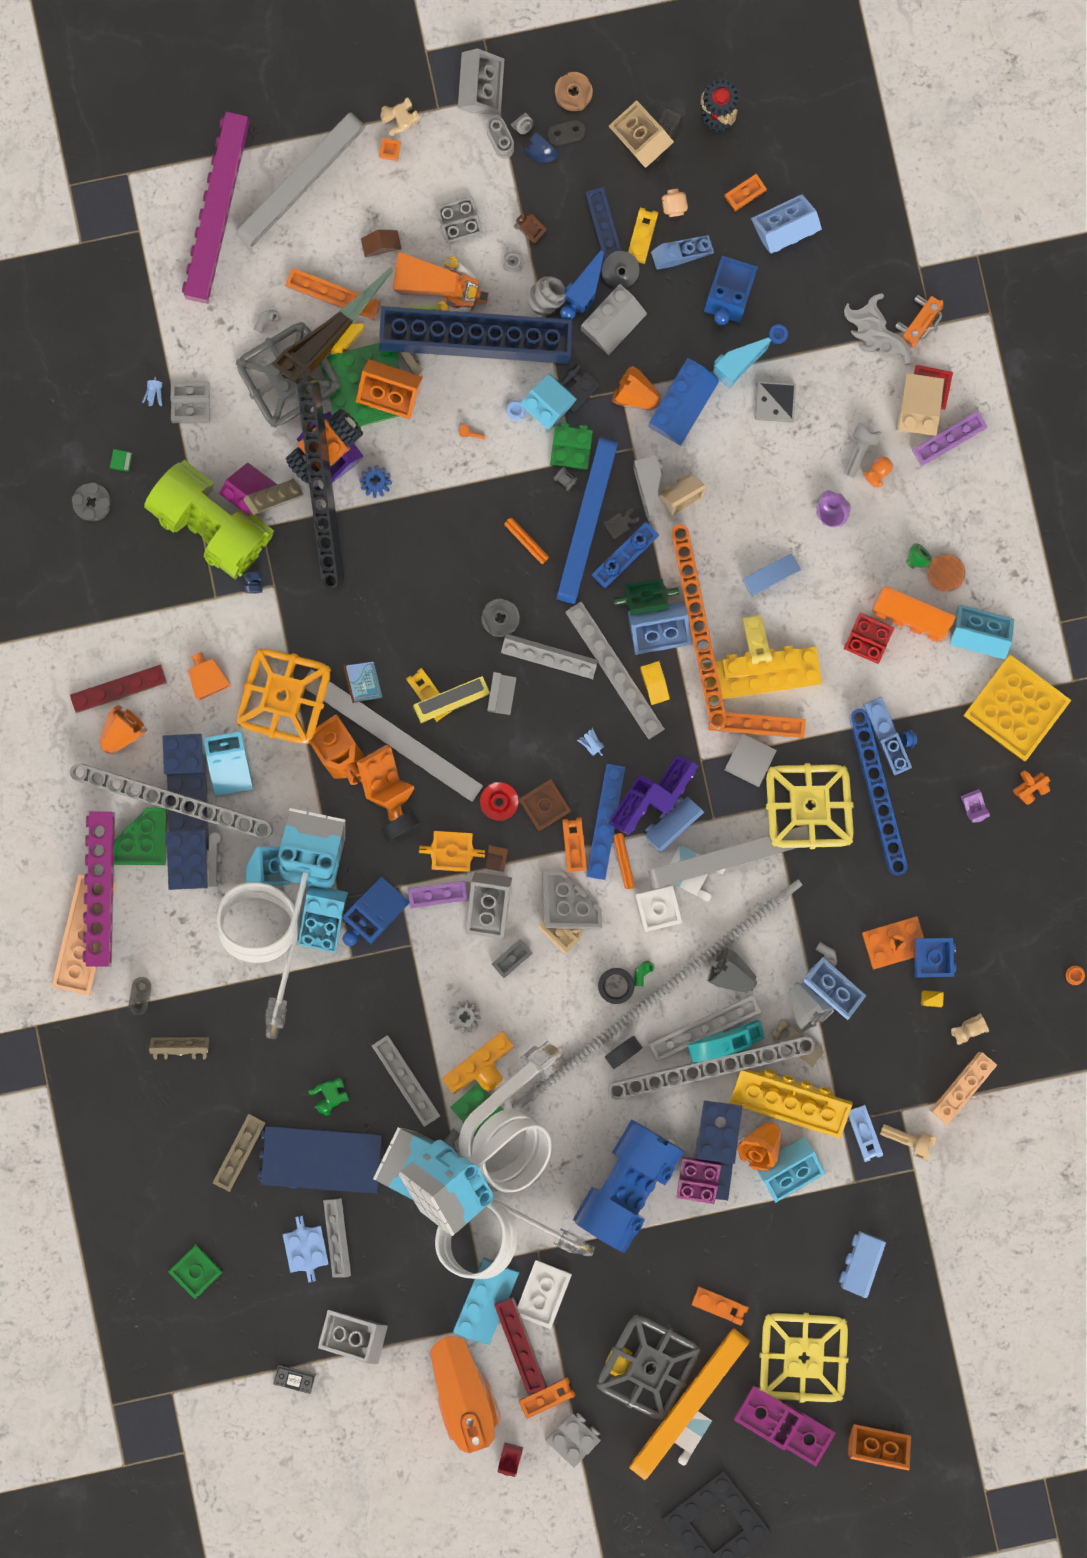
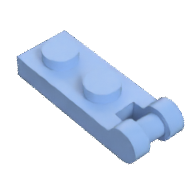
(864, 1132)

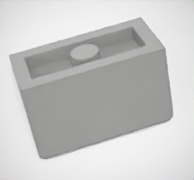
(501, 694)

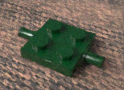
(646, 596)

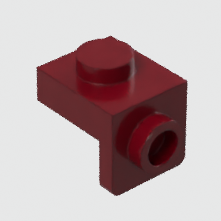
(510, 1459)

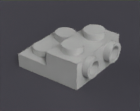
(574, 1438)

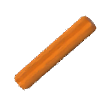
(526, 540)
(623, 861)

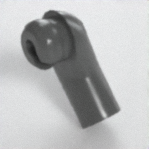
(451, 1138)

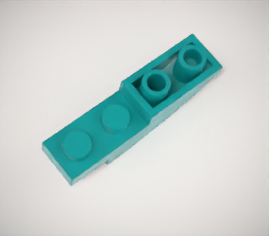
(726, 1043)

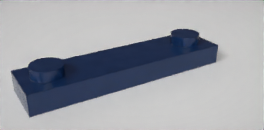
(603, 221)

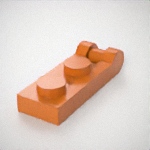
(574, 845)
(719, 1305)
(547, 1398)

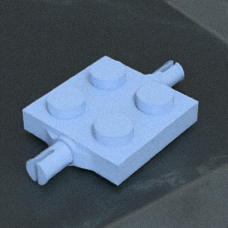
(305, 1249)

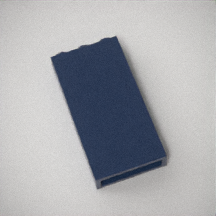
(320, 1159)

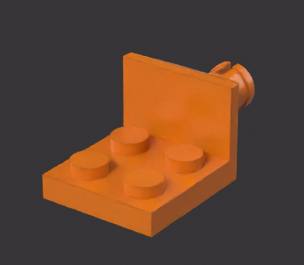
(337, 750)
(382, 781)

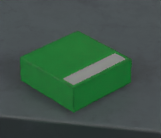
(121, 460)

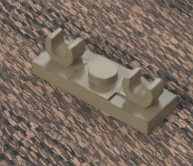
(179, 1046)

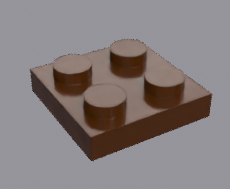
(544, 805)

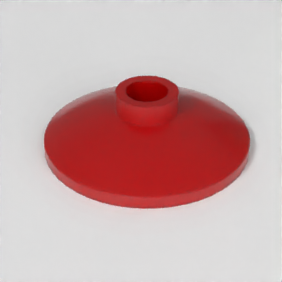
(491, 794)

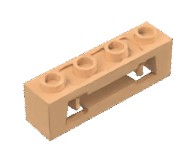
(963, 1087)

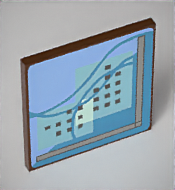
(363, 681)

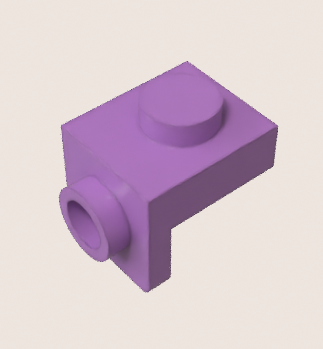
(975, 806)

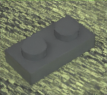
(512, 958)

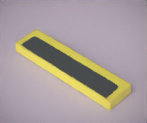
(451, 699)

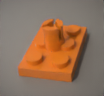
(892, 942)

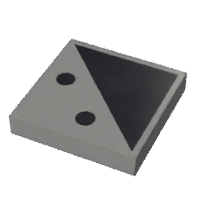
(775, 401)

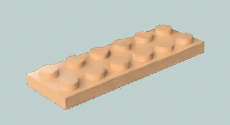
(71, 971)

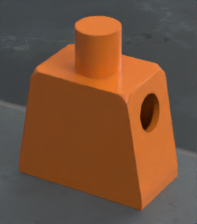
(206, 677)

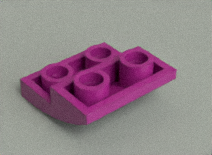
(698, 1180)

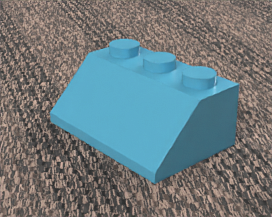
(982, 632)
(794, 1169)

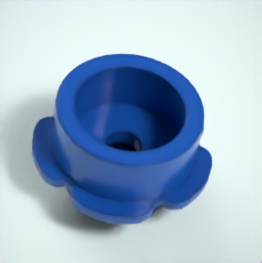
(909, 738)

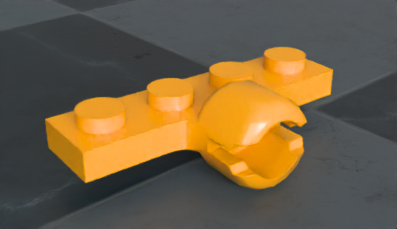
(480, 1066)

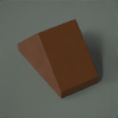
(380, 242)

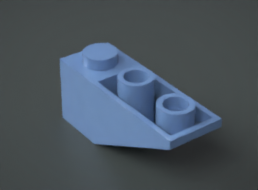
(681, 251)

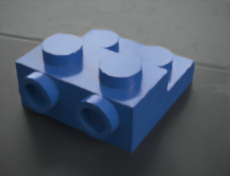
(934, 957)

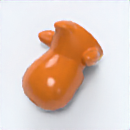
(879, 469)

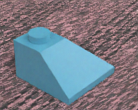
(265, 867)

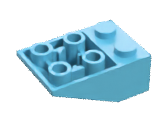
(228, 763)
(322, 918)

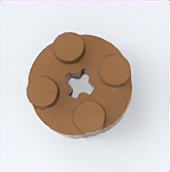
(575, 102)

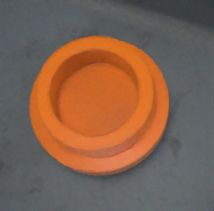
(1075, 975)

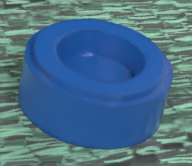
(778, 334)

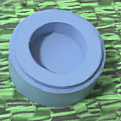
(515, 411)

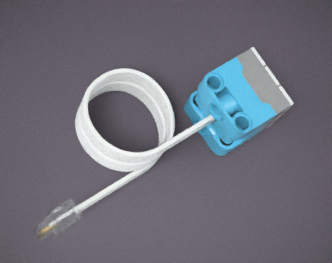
(310, 852)
(405, 1149)
(456, 1188)

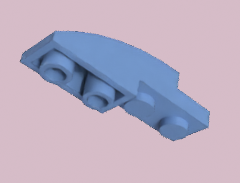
(887, 736)

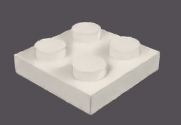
(658, 908)

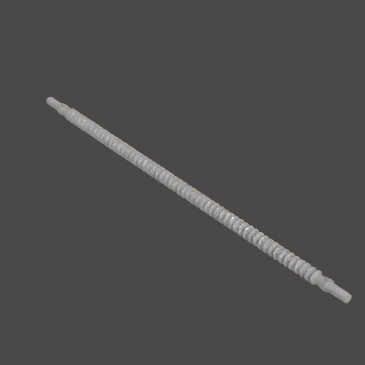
(782, 896)

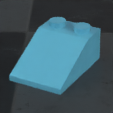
(738, 361)

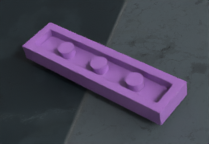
(949, 438)

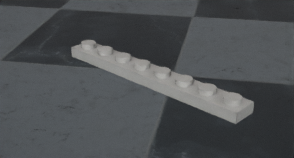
(614, 670)

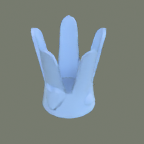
(152, 387)
(591, 742)

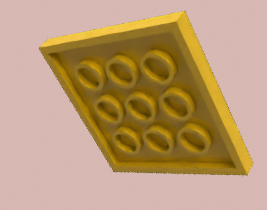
(1017, 708)

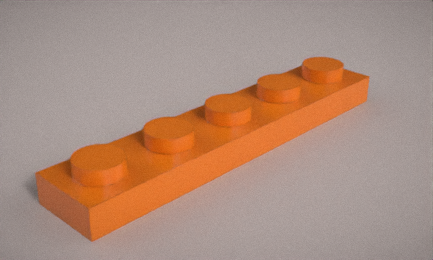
(328, 292)
(761, 725)

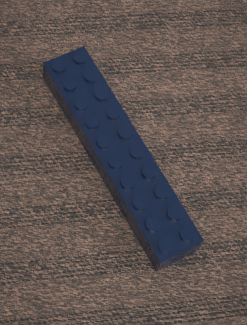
(475, 335)

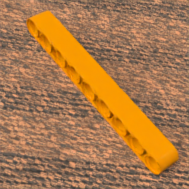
(689, 1404)

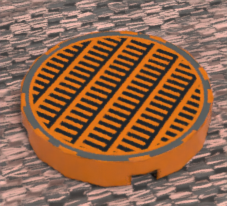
(946, 573)

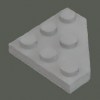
(567, 904)

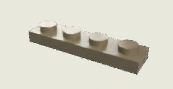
(273, 496)
(239, 1152)

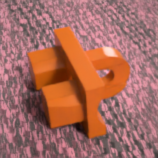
(1038, 782)

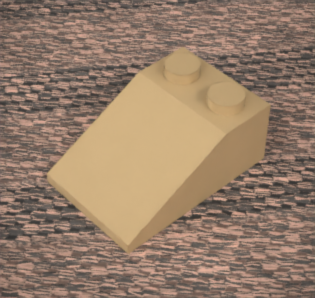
(641, 134)
(920, 404)
(682, 494)

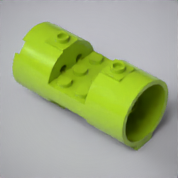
(183, 499)

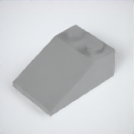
(648, 477)
(488, 905)
(353, 1337)

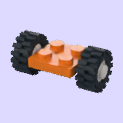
(339, 431)

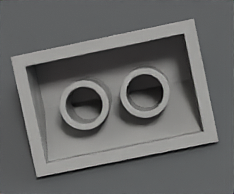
(481, 82)
(613, 319)

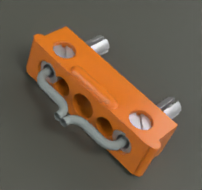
(923, 321)

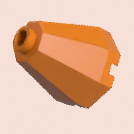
(636, 391)
(120, 730)
(761, 1147)

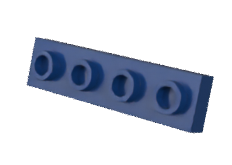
(625, 555)

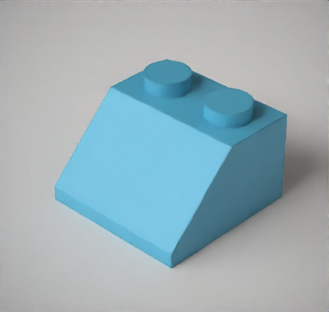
(548, 401)

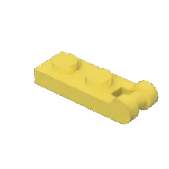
(756, 639)

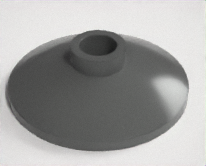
(618, 260)

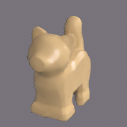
(400, 113)
(970, 1028)

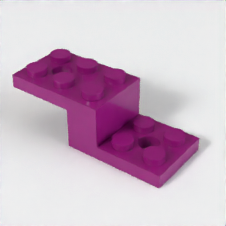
(784, 1425)

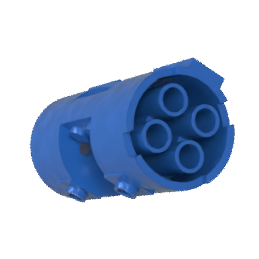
(614, 1210)

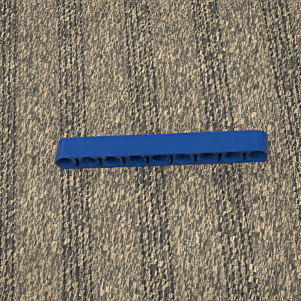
(587, 520)
(875, 801)

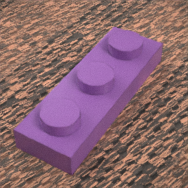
(437, 894)

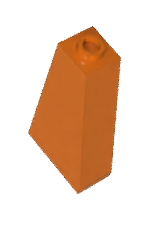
(426, 279)

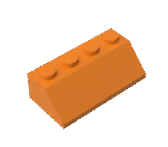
(912, 614)

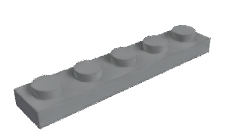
(549, 656)
(406, 1080)

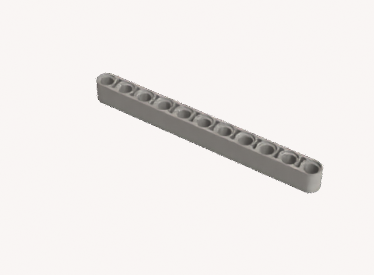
(397, 739)
(161, 801)
(704, 1074)

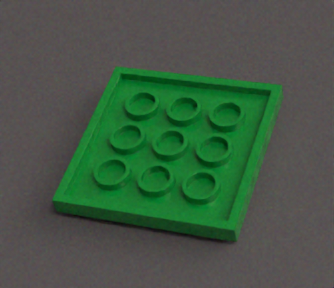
(349, 370)

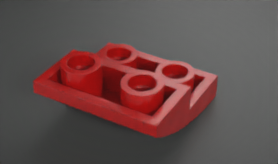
(869, 638)

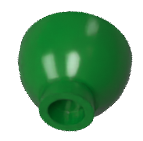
(918, 557)

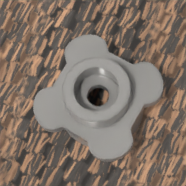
(513, 266)

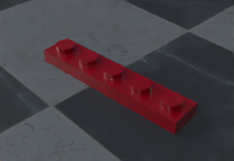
(118, 688)
(520, 1345)

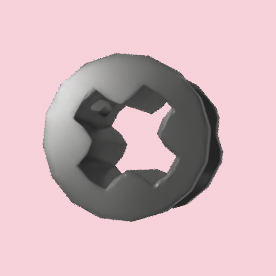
(566, 478)

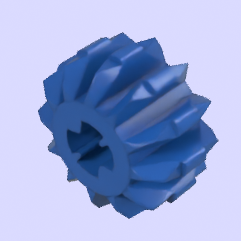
(371, 477)

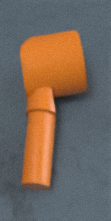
(464, 431)

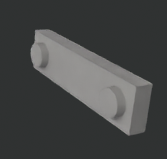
(337, 1238)

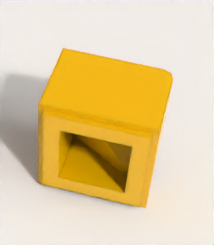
(932, 998)

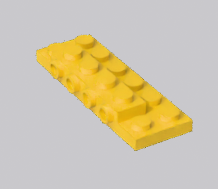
(787, 671)
(791, 1101)

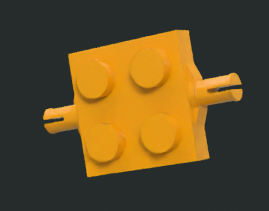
(452, 851)

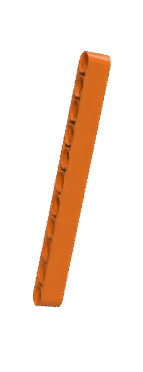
(699, 617)

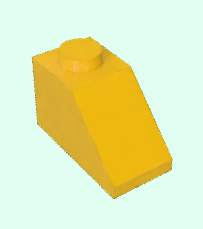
(348, 338)
(655, 683)

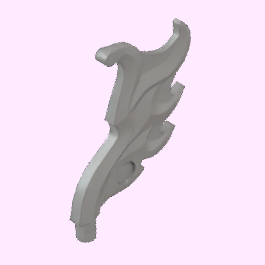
(873, 331)

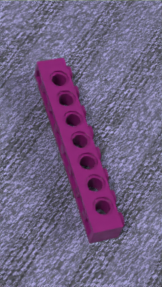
(106, 879)

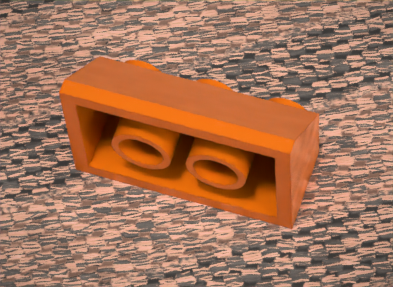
(389, 389)
(879, 1447)

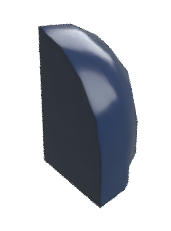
(541, 150)

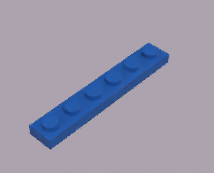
(603, 831)

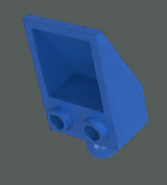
(730, 290)
(582, 293)
(376, 911)

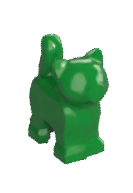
(331, 1093)

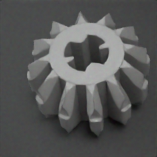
(469, 1021)

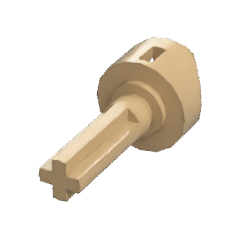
(921, 1145)

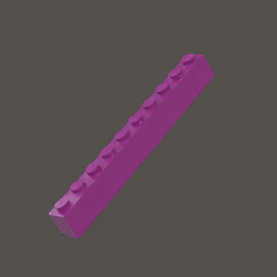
(216, 207)

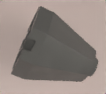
(732, 973)

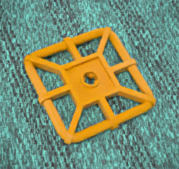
(294, 690)

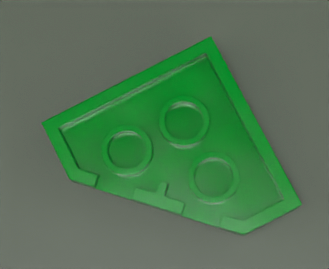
(143, 840)

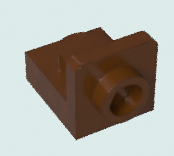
(530, 226)

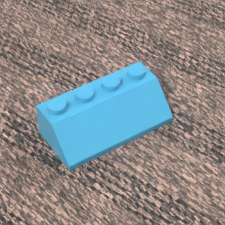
(478, 1316)

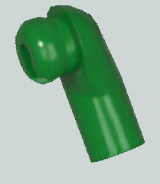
(641, 971)

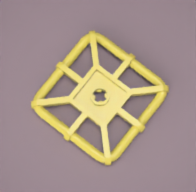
(801, 814)
(814, 1349)

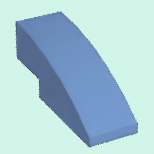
(771, 575)

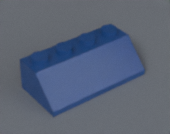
(683, 402)

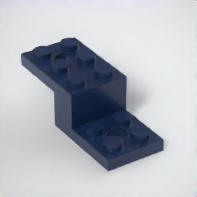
(719, 1143)

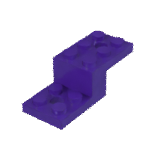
(658, 796)

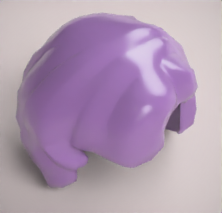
(833, 509)

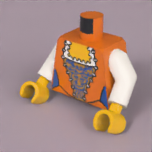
(470, 294)

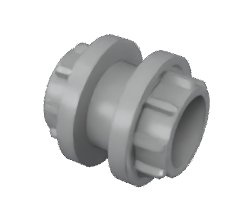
(546, 295)

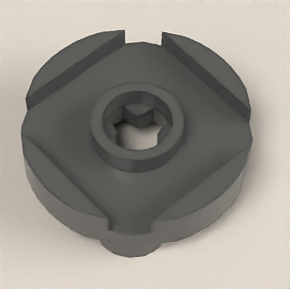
(92, 491)
(505, 608)

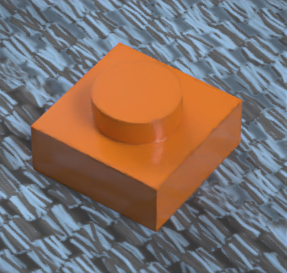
(390, 149)

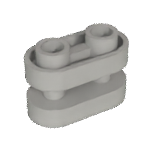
(500, 137)

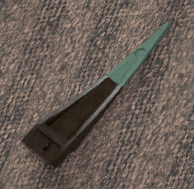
(310, 351)

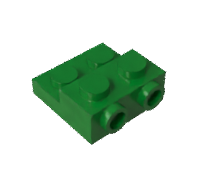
(571, 447)
(470, 1101)

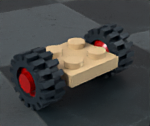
(719, 105)

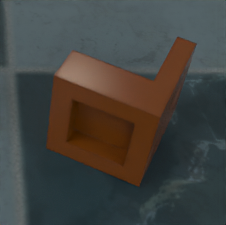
(496, 858)

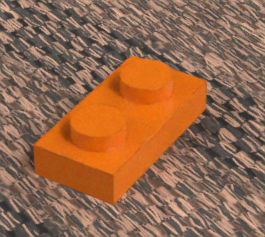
(745, 192)

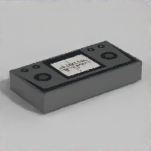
(294, 1379)

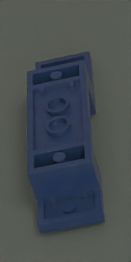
(187, 835)

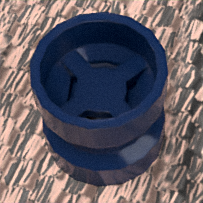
(252, 582)

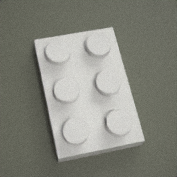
(543, 1294)

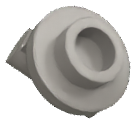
(523, 124)

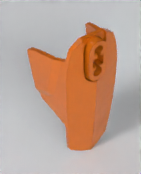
(463, 1395)

